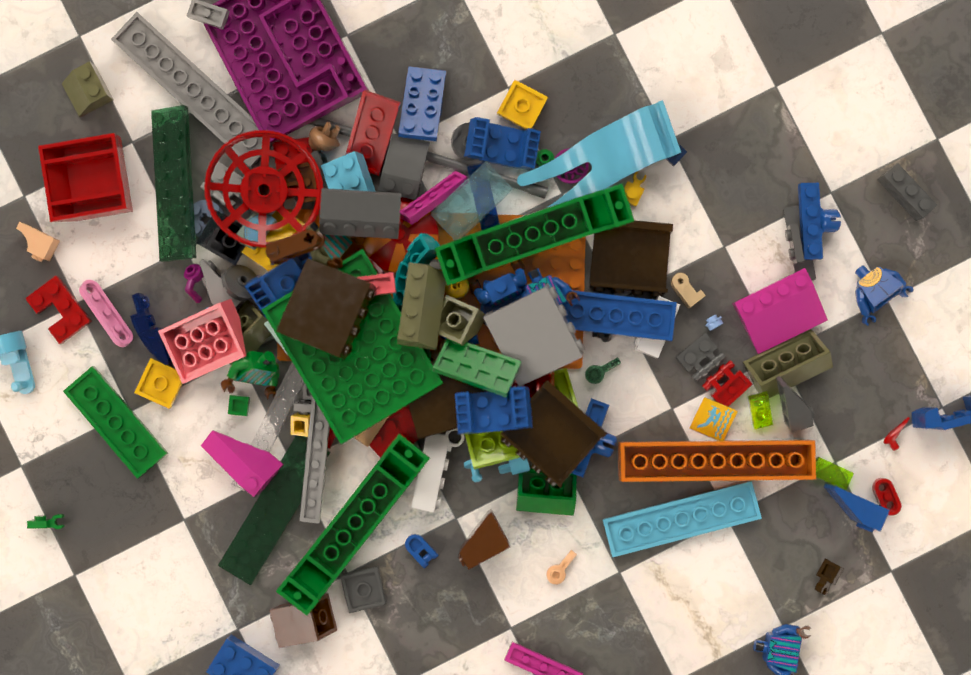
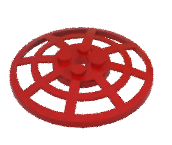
(263, 176)

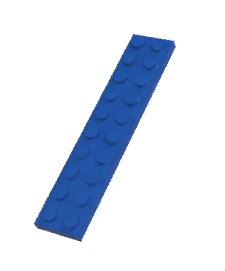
(614, 315)

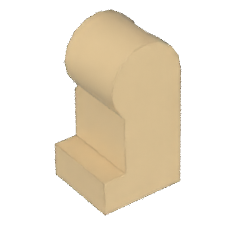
(684, 290)

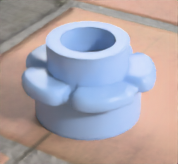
(713, 322)

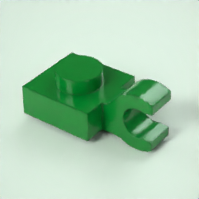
(41, 522)

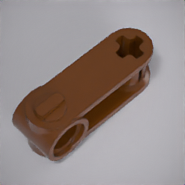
(294, 246)

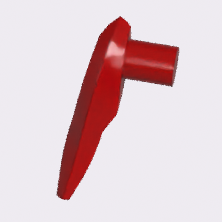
(890, 438)

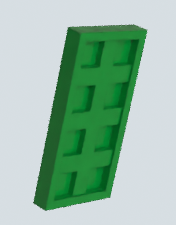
(477, 367)

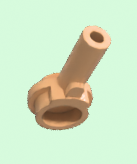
(556, 573)

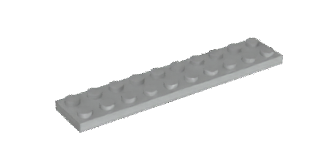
(188, 84)

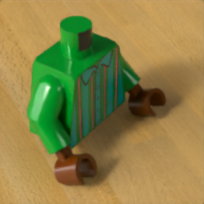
(254, 369)

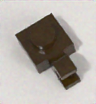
(828, 573)

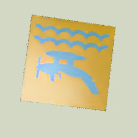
(713, 419)

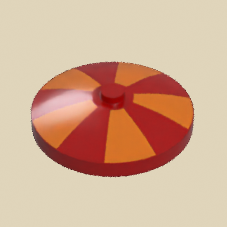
(390, 252)

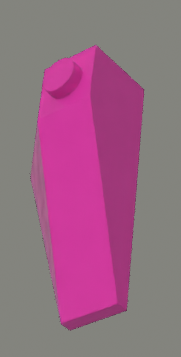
(243, 462)

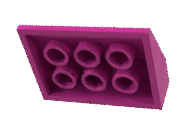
(780, 311)

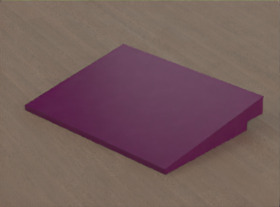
(286, 61)

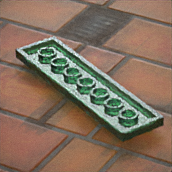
(173, 184)
(268, 516)

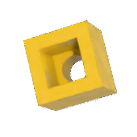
(300, 424)

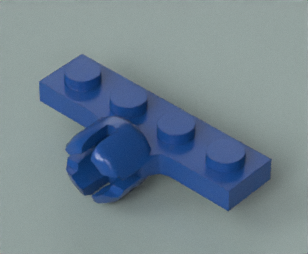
(814, 220)
(597, 412)

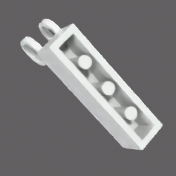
(430, 476)

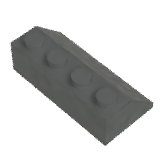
(359, 213)

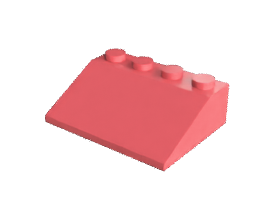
(205, 341)

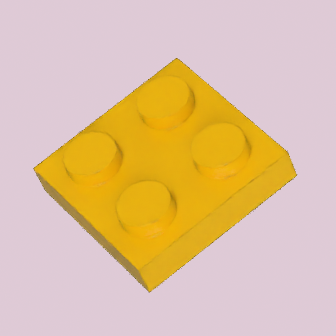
(522, 105)
(159, 383)

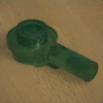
(595, 374)

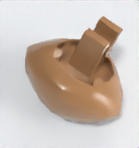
(323, 139)

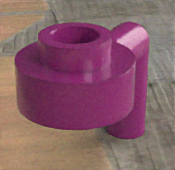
(193, 275)

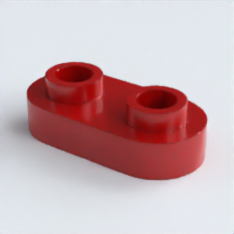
(887, 495)

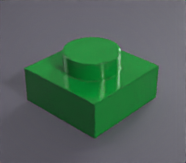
(238, 405)

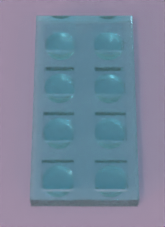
(471, 201)

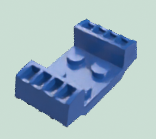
(502, 144)
(276, 282)
(493, 412)
(930, 419)

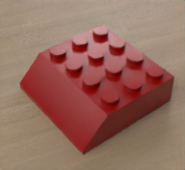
(85, 178)

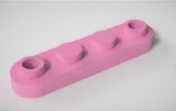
(106, 313)

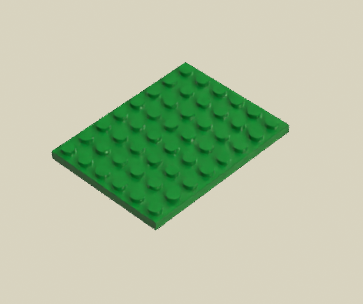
(376, 375)

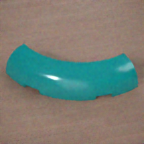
(420, 252)

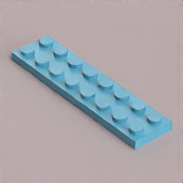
(681, 518)

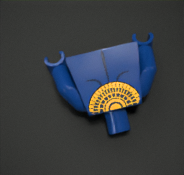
(877, 289)

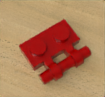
(731, 389)

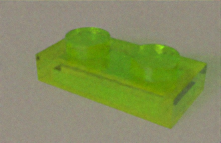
(760, 410)
(833, 473)

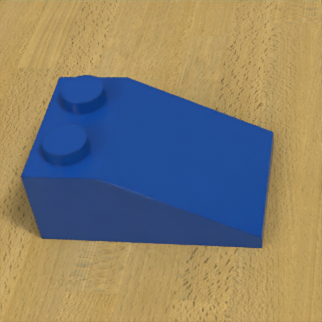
(866, 513)

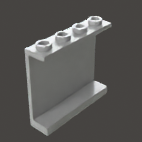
(535, 334)

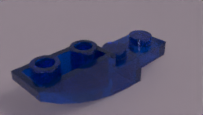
(144, 326)

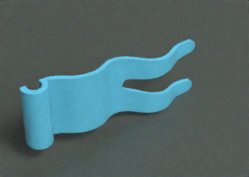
(613, 151)

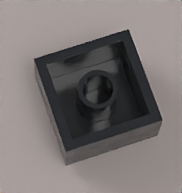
(219, 242)

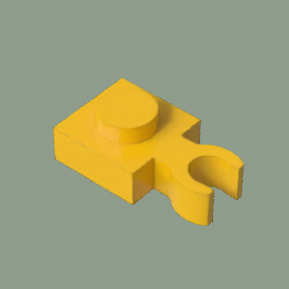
(633, 190)

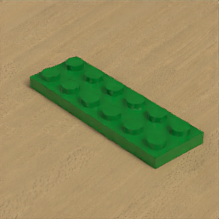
(115, 422)

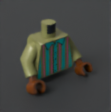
(333, 248)

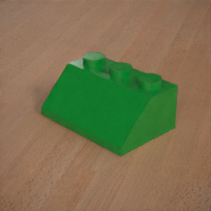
(539, 496)

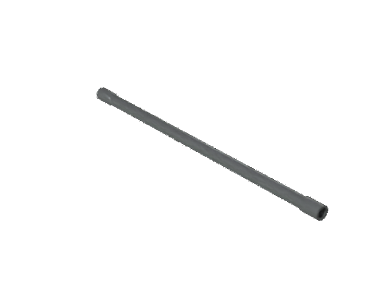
(533, 189)

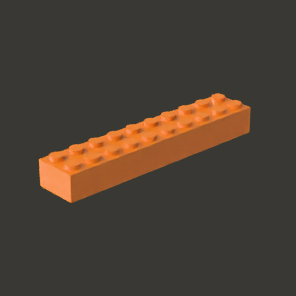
(716, 460)

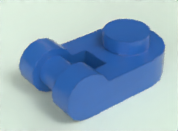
(415, 544)

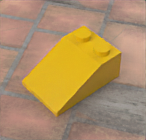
(259, 254)

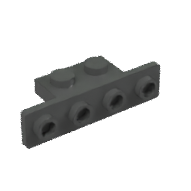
(793, 235)

